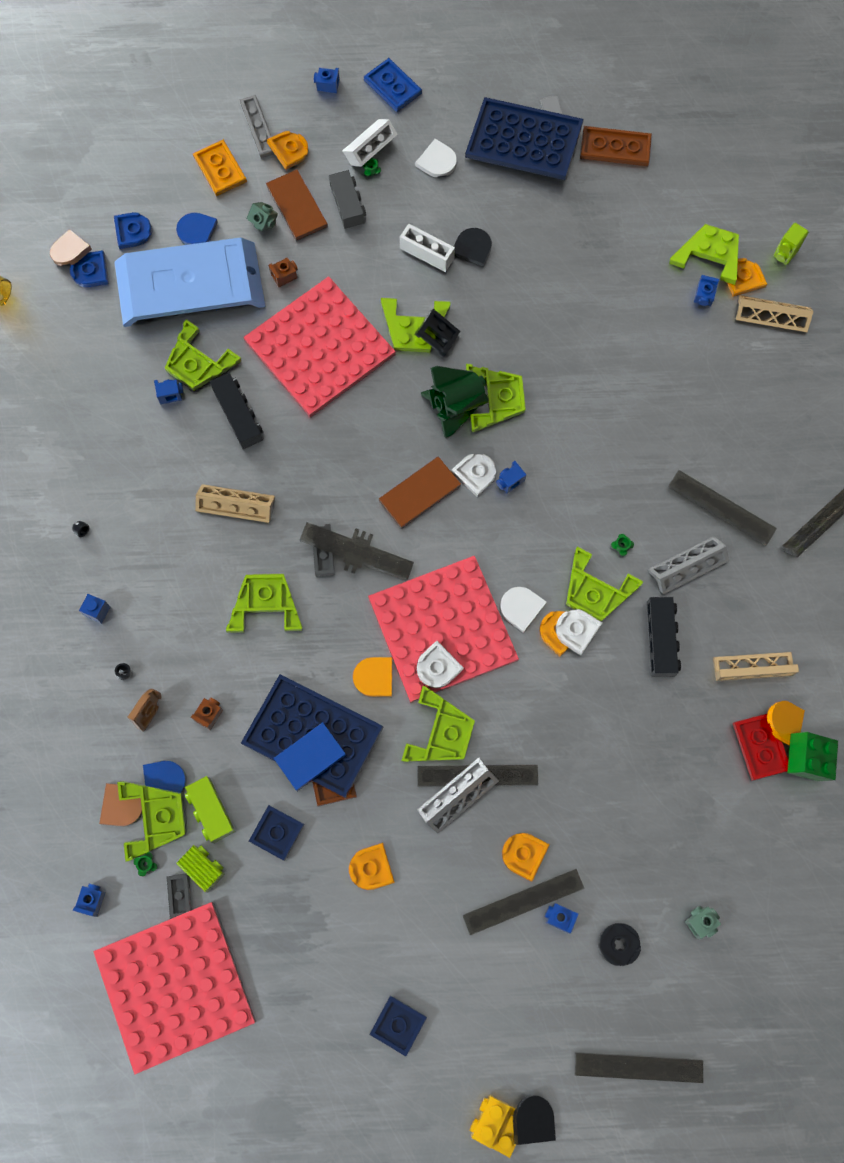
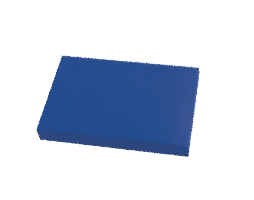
(392, 84)
(309, 756)

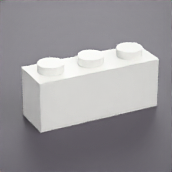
(370, 142)
(427, 247)

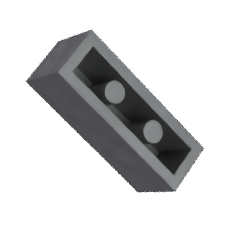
(347, 199)

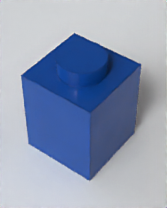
(94, 608)

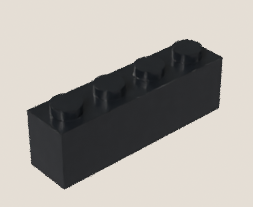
(236, 411)
(662, 637)

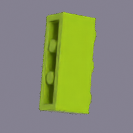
(209, 810)

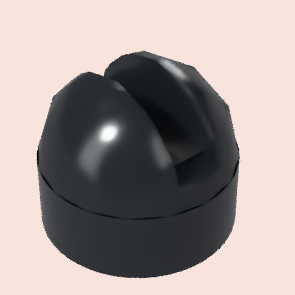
(80, 528)
(124, 668)

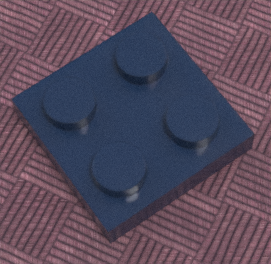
(276, 832)
(398, 1025)

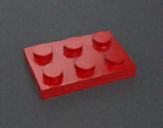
(760, 749)

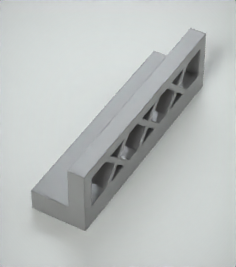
(692, 565)
(455, 794)

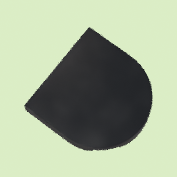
(473, 246)
(533, 1121)

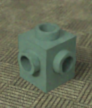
(262, 216)
(697, 925)

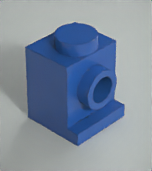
(327, 80)
(706, 290)
(168, 391)
(511, 478)
(94, 906)
(568, 922)

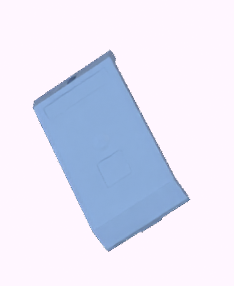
(188, 279)

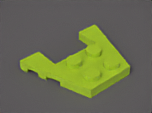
(713, 245)
(404, 327)
(193, 366)
(504, 396)
(264, 594)
(593, 594)
(449, 733)
(161, 817)

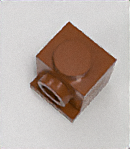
(283, 271)
(210, 719)

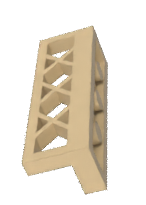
(774, 306)
(234, 505)
(754, 670)

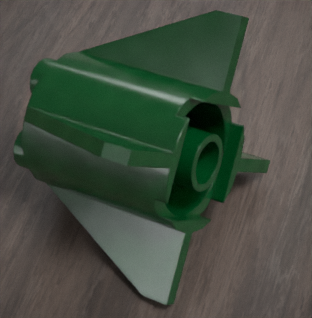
(455, 396)

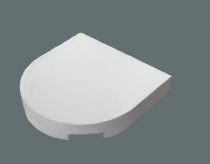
(437, 160)
(476, 472)
(521, 607)
(576, 629)
(437, 666)

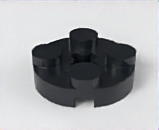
(631, 942)

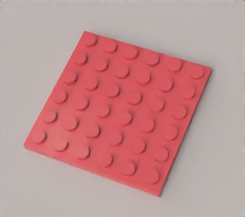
(319, 346)
(447, 608)
(173, 987)

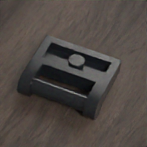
(439, 327)

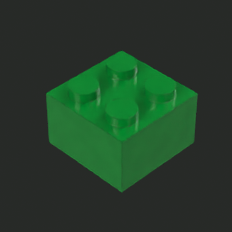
(813, 756)

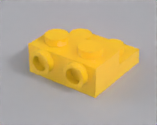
(495, 1126)

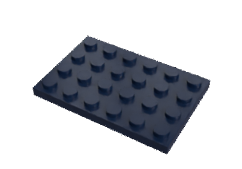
(524, 138)
(294, 711)

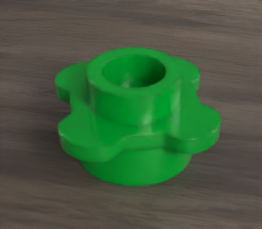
(371, 163)
(622, 538)
(139, 862)

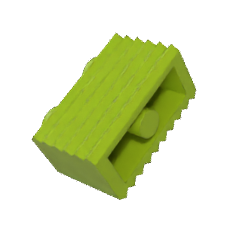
(790, 243)
(201, 868)

